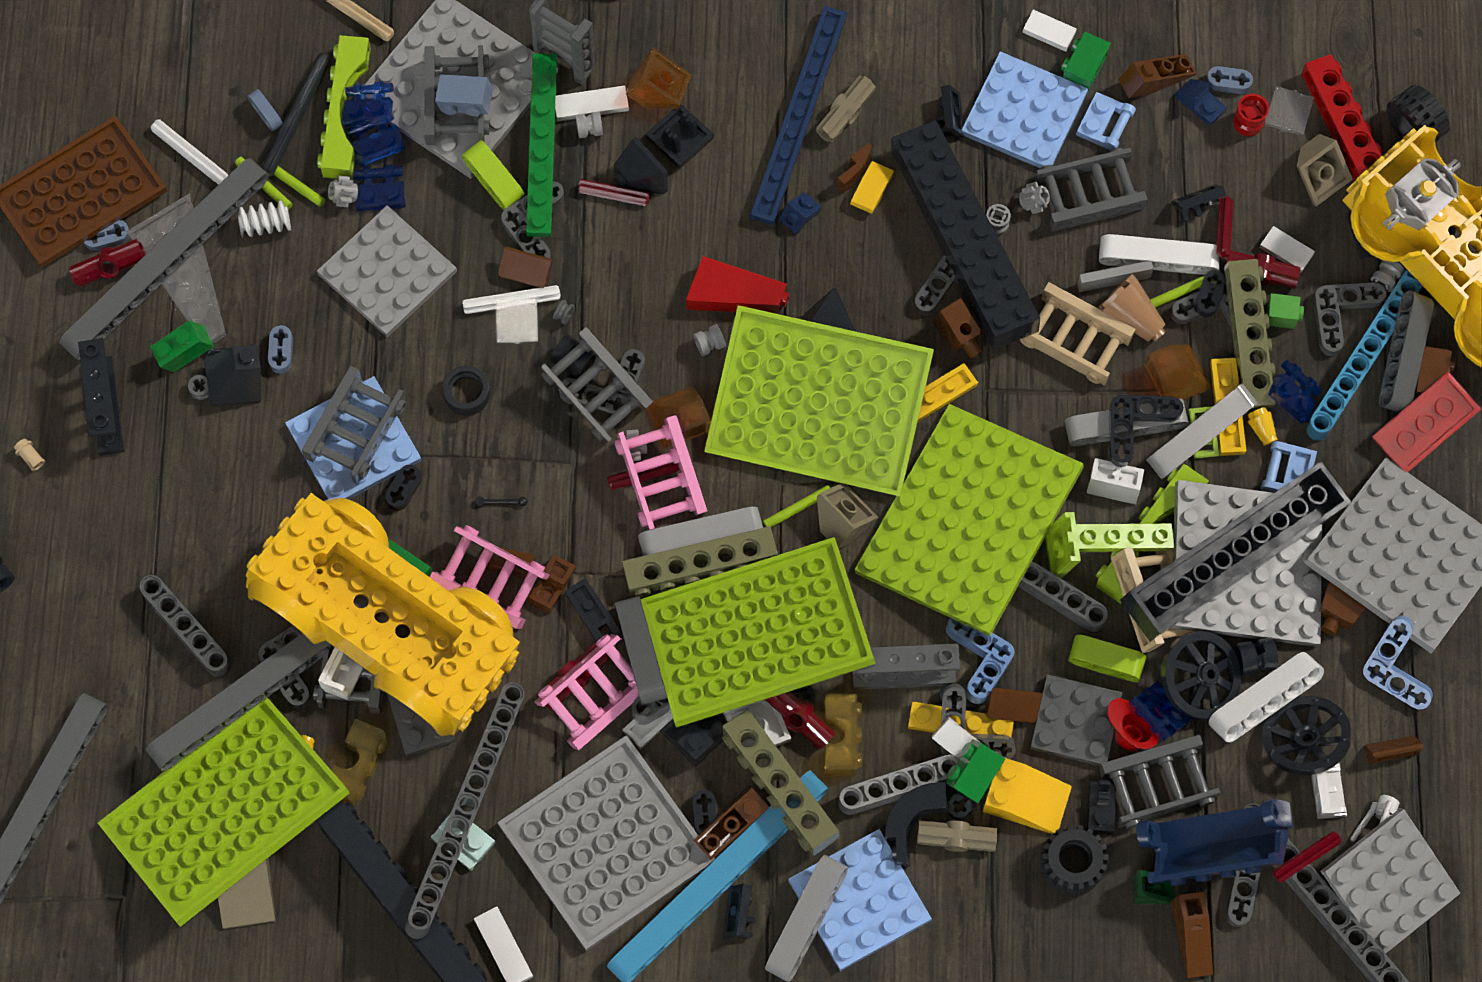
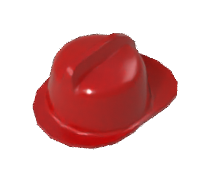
(1130, 730)

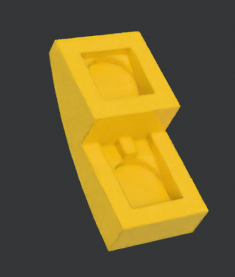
(872, 187)

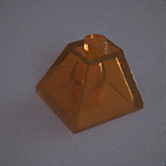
(658, 82)
(1176, 372)
(689, 411)

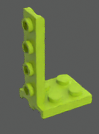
(1068, 539)

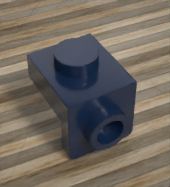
(799, 212)

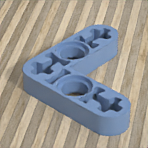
(991, 658)
(1386, 664)

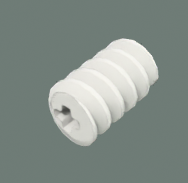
(263, 219)

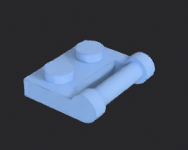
(1098, 118)
(1299, 461)

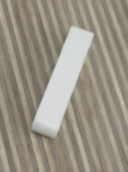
(1164, 254)
(1266, 697)

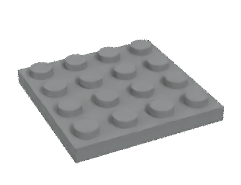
(387, 271)
(1391, 880)

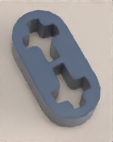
(1229, 80)
(265, 110)
(107, 239)
(275, 349)

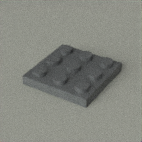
(1074, 721)

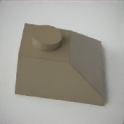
(1322, 168)
(843, 514)

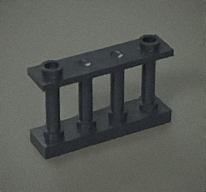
(101, 396)

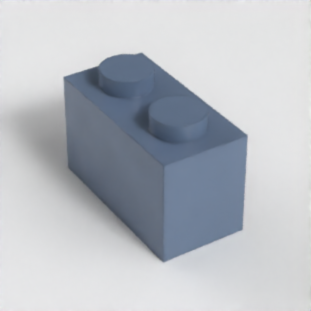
(464, 94)

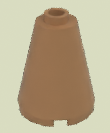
(1132, 306)

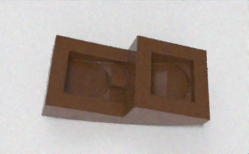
(857, 166)
(549, 590)

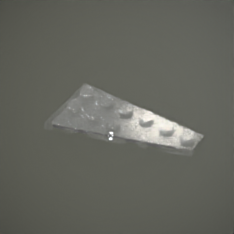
(192, 282)

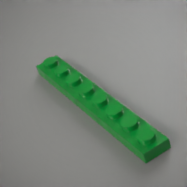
(541, 145)

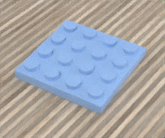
(1024, 111)
(393, 453)
(871, 905)

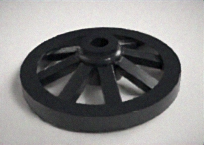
(1198, 673)
(1305, 733)

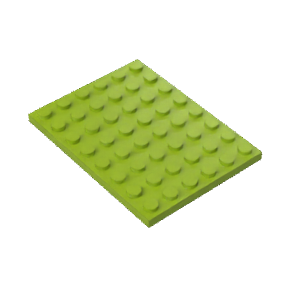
(819, 400)
(969, 519)
(756, 632)
(222, 810)

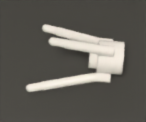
(1383, 808)

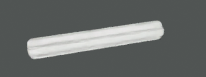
(188, 151)
(489, 302)

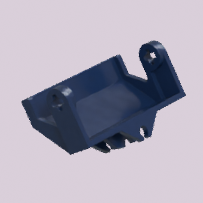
(1217, 843)

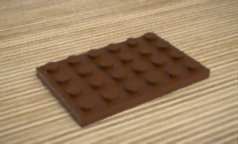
(79, 191)

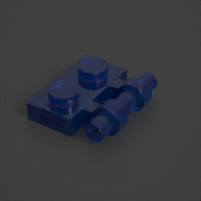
(368, 111)
(377, 145)
(380, 195)
(1290, 396)
(1159, 712)

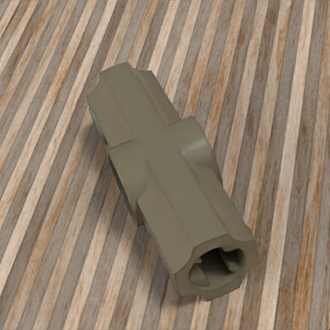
(845, 109)
(957, 836)

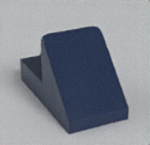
(1200, 101)

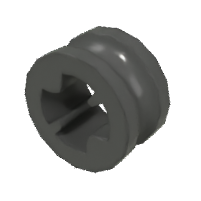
(564, 312)
(191, 386)

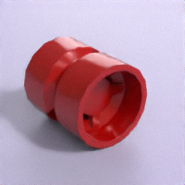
(1250, 115)

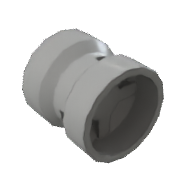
(589, 125)
(999, 224)
(1388, 274)
(709, 340)

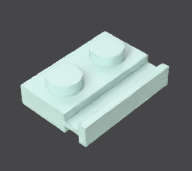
(474, 848)

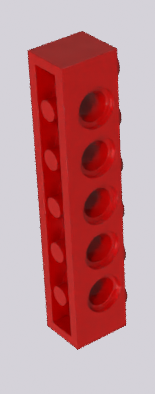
(1334, 116)

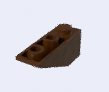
(1155, 74)
(731, 822)
(1193, 933)

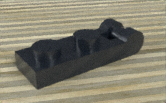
(591, 610)

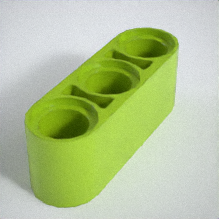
(492, 174)
(1107, 658)

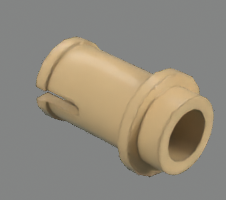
(29, 454)

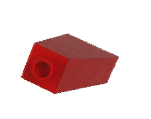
(724, 287)

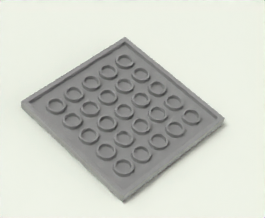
(457, 33)
(1404, 554)
(1273, 600)
(605, 842)

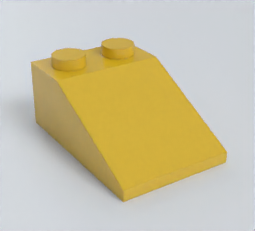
(1027, 797)

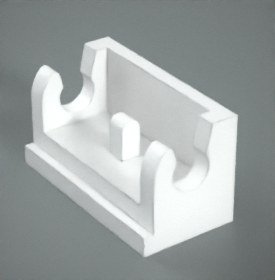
(1115, 481)
(340, 675)
(1329, 794)

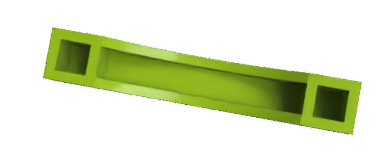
(352, 62)
(1162, 508)

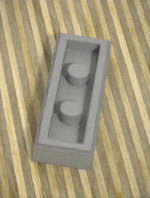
(1114, 276)

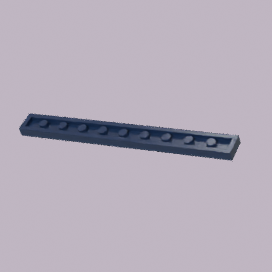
(798, 115)

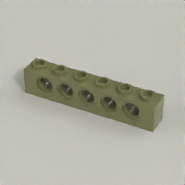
(1251, 273)
(635, 569)
(746, 727)

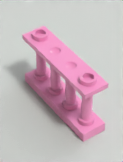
(679, 455)
(447, 577)
(599, 717)

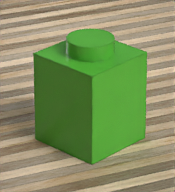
(1284, 311)

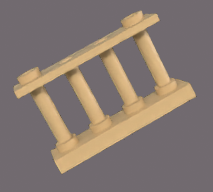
(1097, 321)
(1129, 577)

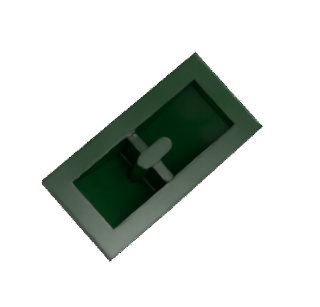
(1149, 892)

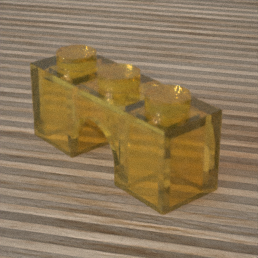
(843, 711)
(367, 742)

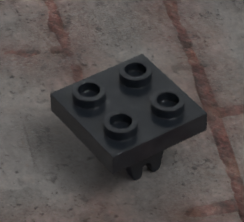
(679, 136)

